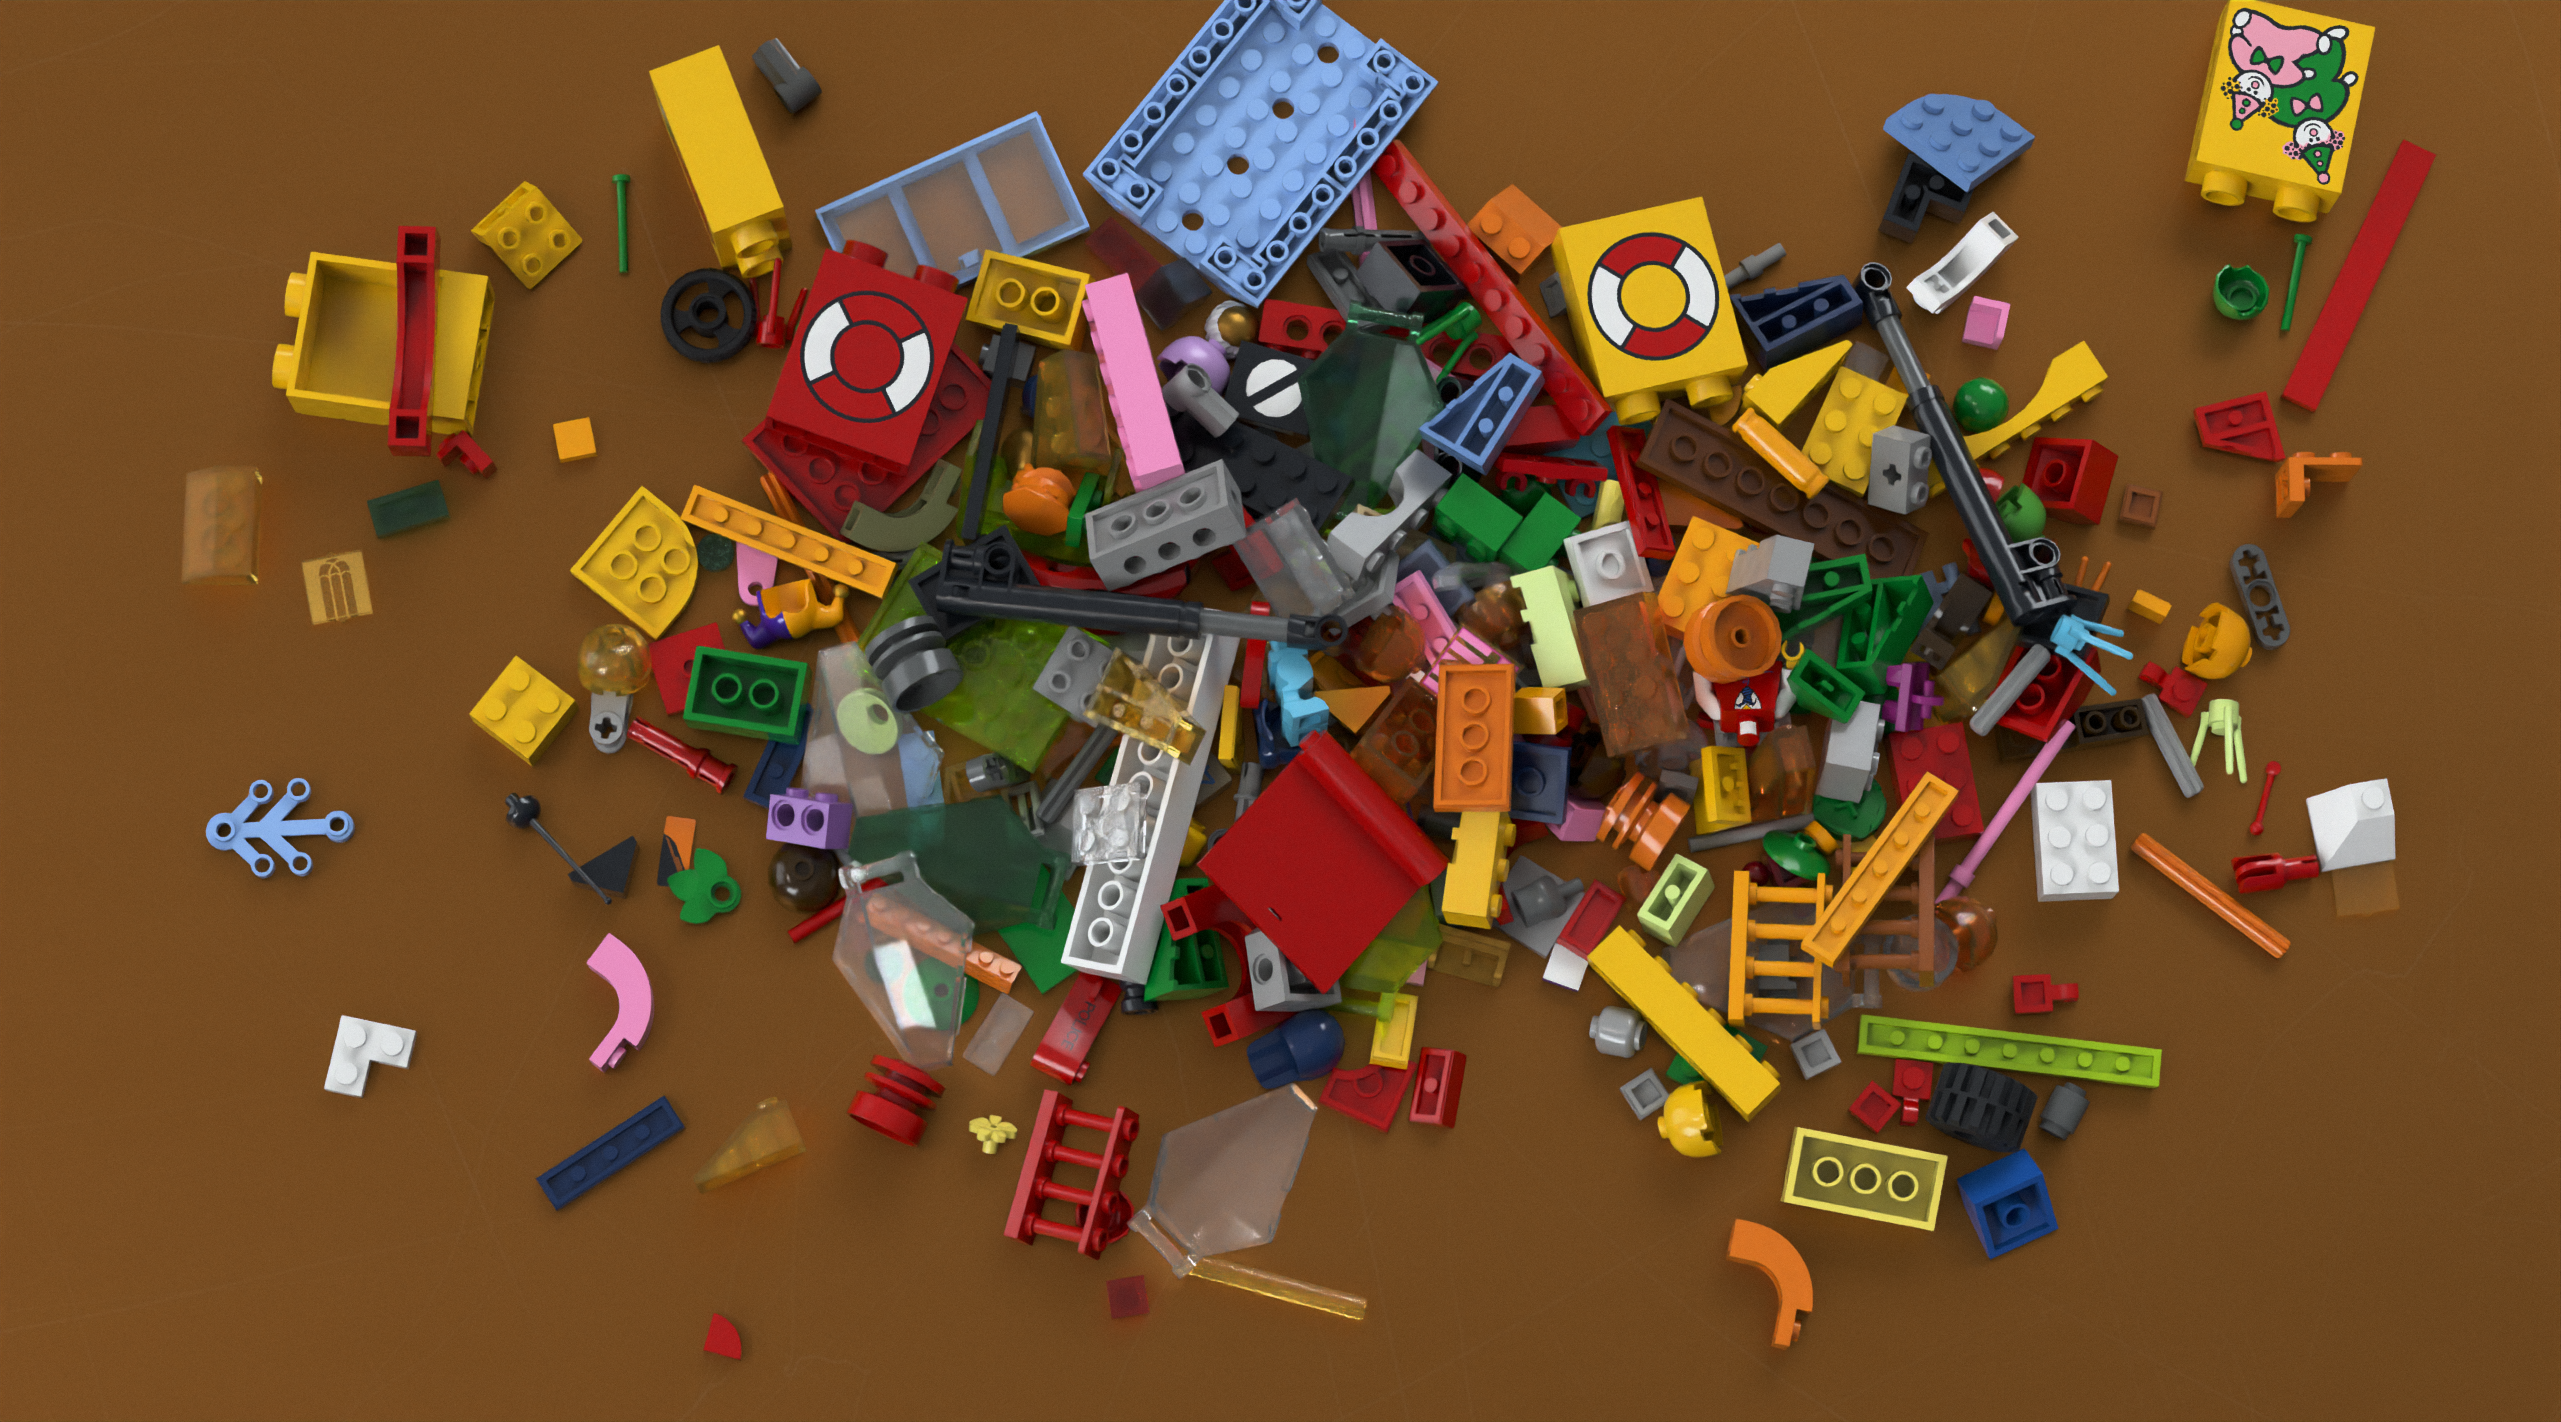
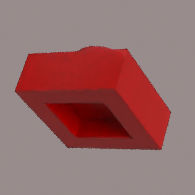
(1874, 1107)

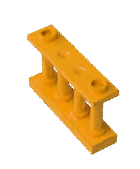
(1746, 967)

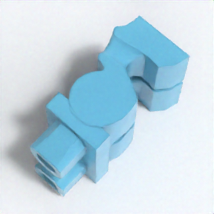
(1292, 679)

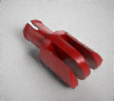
(2271, 871)

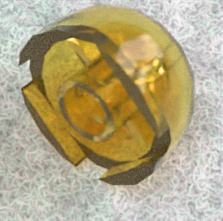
(614, 660)

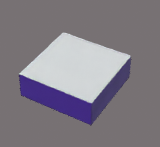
(1565, 968)

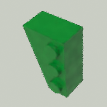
(1882, 630)
(1189, 965)

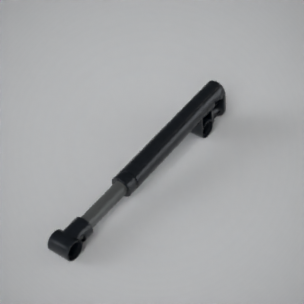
(2021, 572)
(976, 589)

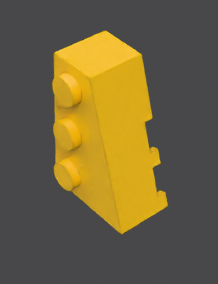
(1478, 868)

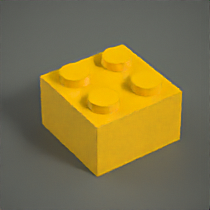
(524, 711)

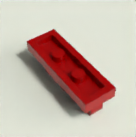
(1549, 470)

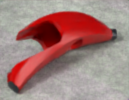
(1158, 585)

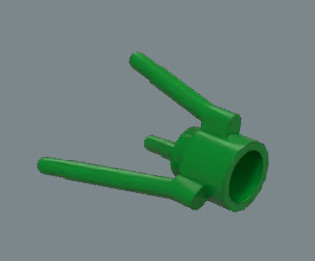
(1457, 324)

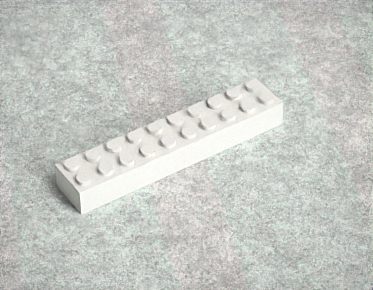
(1120, 902)

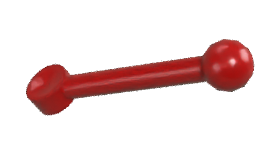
(2272, 769)

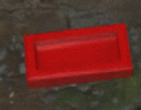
(1591, 919)

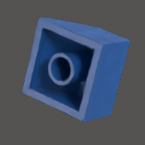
(2008, 1203)

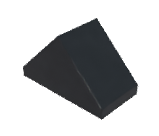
(611, 870)

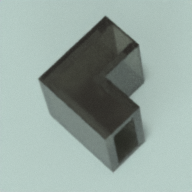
(1172, 293)

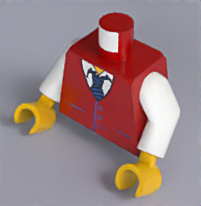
(1749, 703)

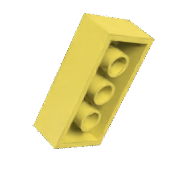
(1864, 1178)

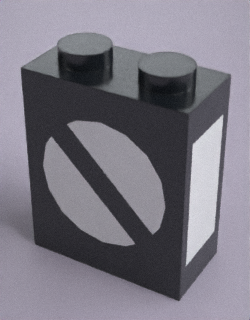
(1267, 389)

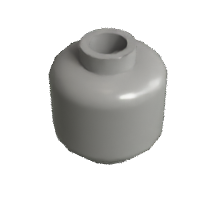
(1619, 1031)

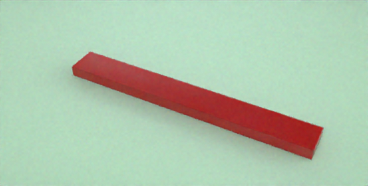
(2358, 276)

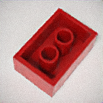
(1945, 755)

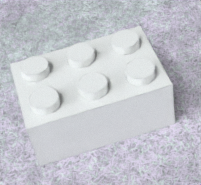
(2074, 840)

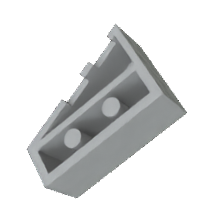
(1772, 572)

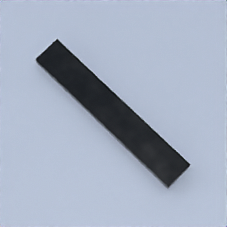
(991, 434)

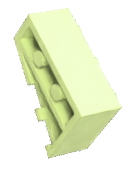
(1550, 604)

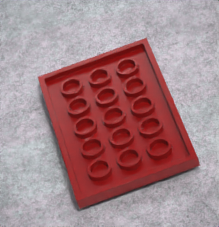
(831, 482)

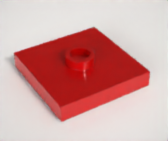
(674, 660)

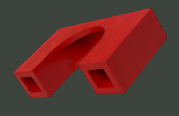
(1215, 911)

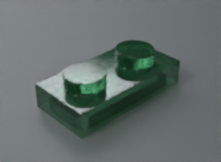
(408, 509)

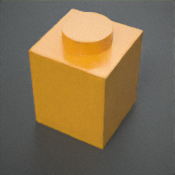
(1540, 710)

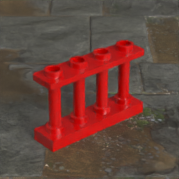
(1042, 1155)

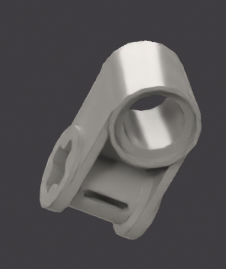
(609, 712)

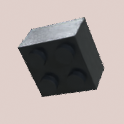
(1410, 278)

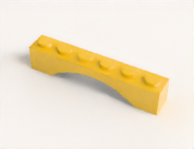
(2068, 379)

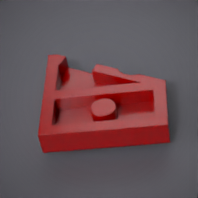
(2241, 427)

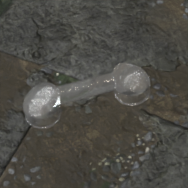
(1451, 575)

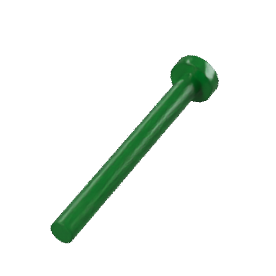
(621, 181)
(2302, 240)

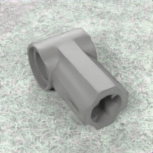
(1193, 392)

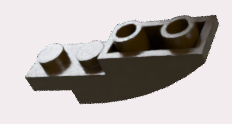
(2094, 724)

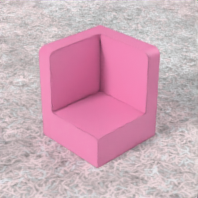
(1986, 322)
(1582, 820)

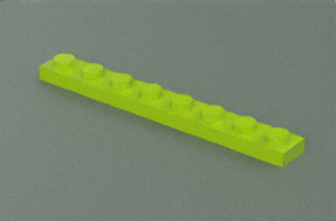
(2009, 1051)

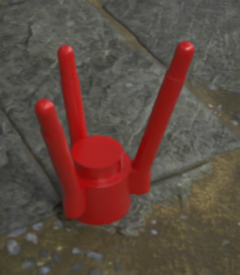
(772, 331)

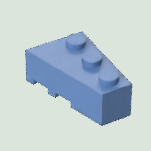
(1485, 415)

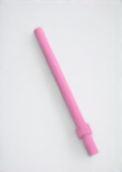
(1962, 874)

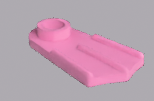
(754, 569)

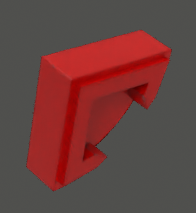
(723, 1339)

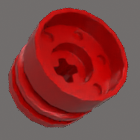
(896, 1100)

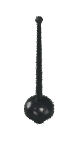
(525, 813)

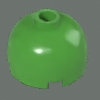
(2022, 513)

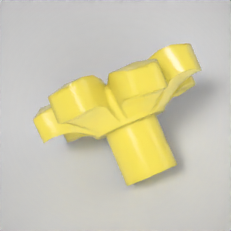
(992, 1132)

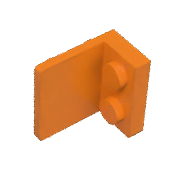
(2297, 472)

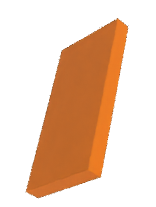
(1474, 738)

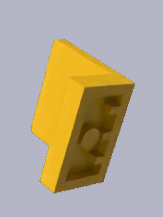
(528, 234)
(1722, 790)

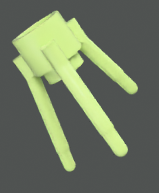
(2224, 720)

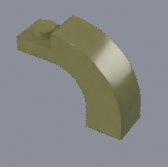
(908, 527)

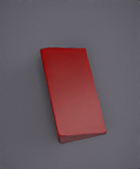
(1438, 1087)

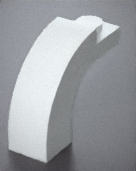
(1963, 264)

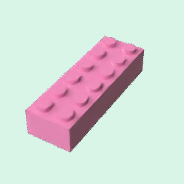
(1132, 382)

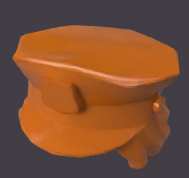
(1039, 500)

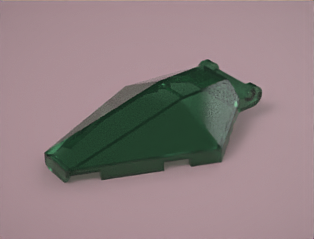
(1368, 401)
(971, 856)

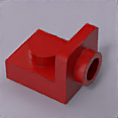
(473, 456)

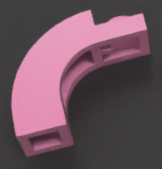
(636, 1001)

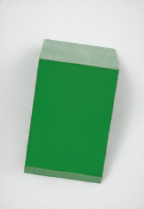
(1823, 688)

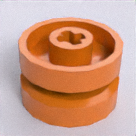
(1732, 639)

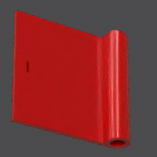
(1324, 858)

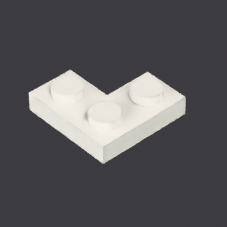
(360, 1044)

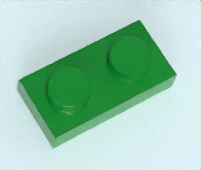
(1086, 500)

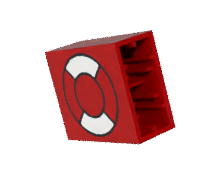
(867, 357)

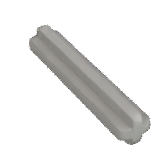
(2010, 689)
(2171, 746)

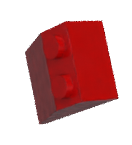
(2050, 696)

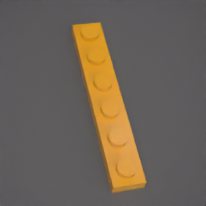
(789, 542)
(1879, 869)

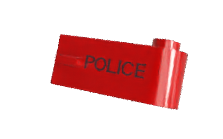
(1076, 1028)

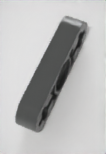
(2242, 573)
(994, 773)

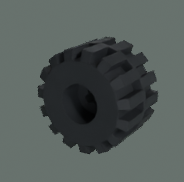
(1981, 1107)

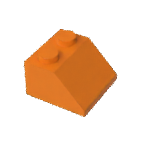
(1514, 232)

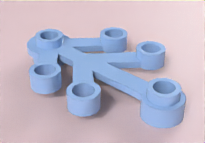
(273, 828)

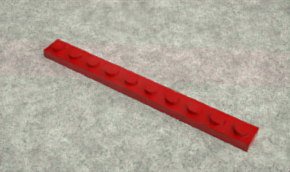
(1491, 288)

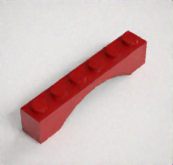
(416, 341)

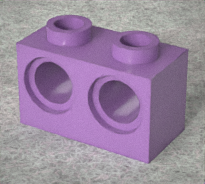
(809, 820)

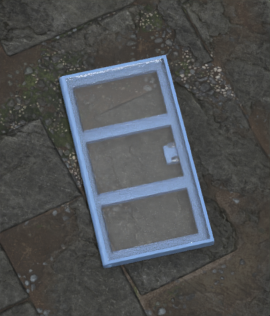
(944, 212)

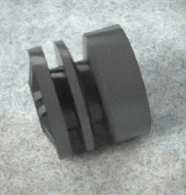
(913, 664)

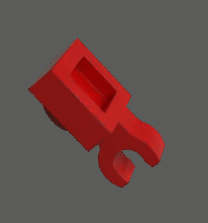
(2177, 690)
(2036, 995)
(1912, 1084)

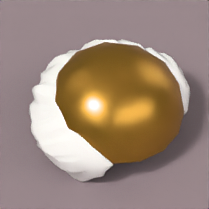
(1230, 325)

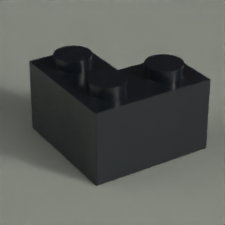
(1921, 190)

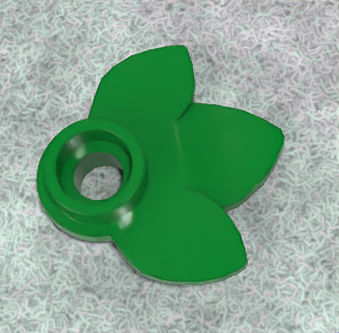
(699, 886)

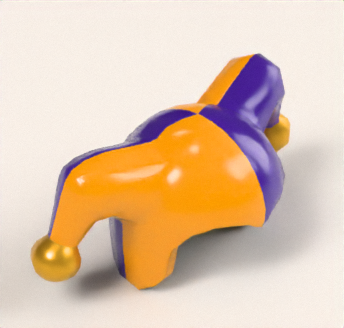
(790, 613)

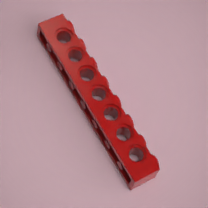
(1319, 321)

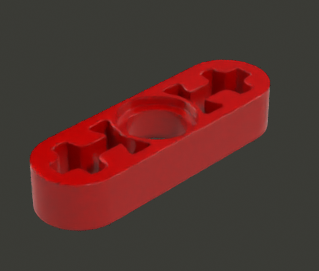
(1254, 663)

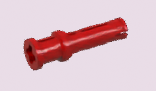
(697, 762)

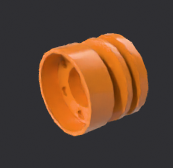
(1642, 820)

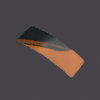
(675, 847)

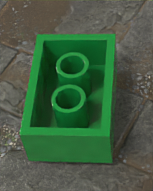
(747, 695)

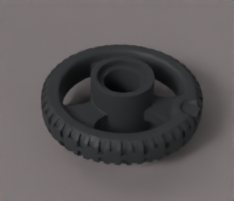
(676, 321)

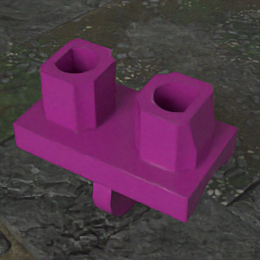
(1915, 696)

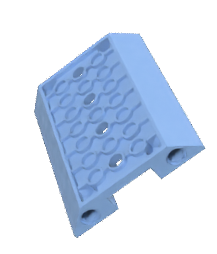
(1220, 107)

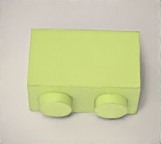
(1676, 900)

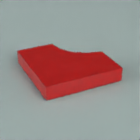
(1368, 1093)

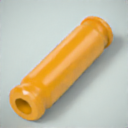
(1780, 453)

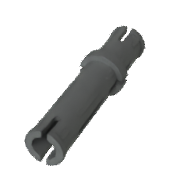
(1362, 240)

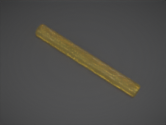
(1280, 1287)

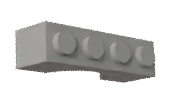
(1363, 540)

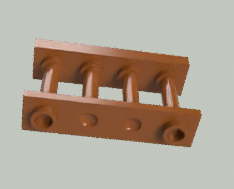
(1919, 927)

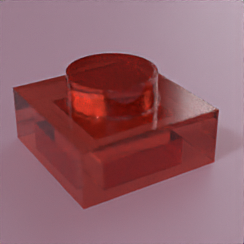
(1127, 1297)

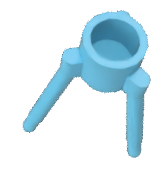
(2072, 634)

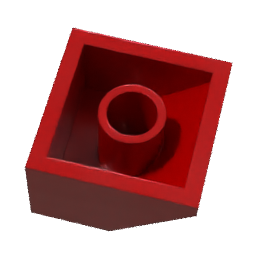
(2071, 478)

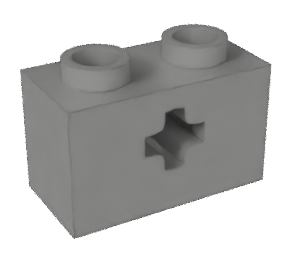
(1899, 469)

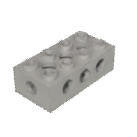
(1137, 527)

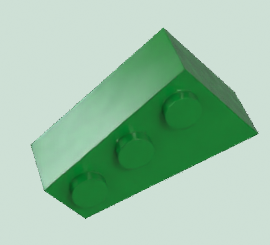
(1829, 592)

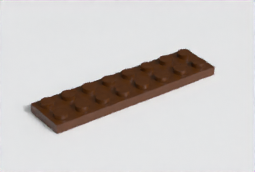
(1736, 479)

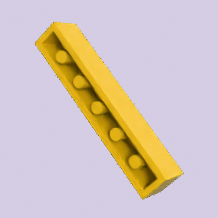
(1684, 1023)

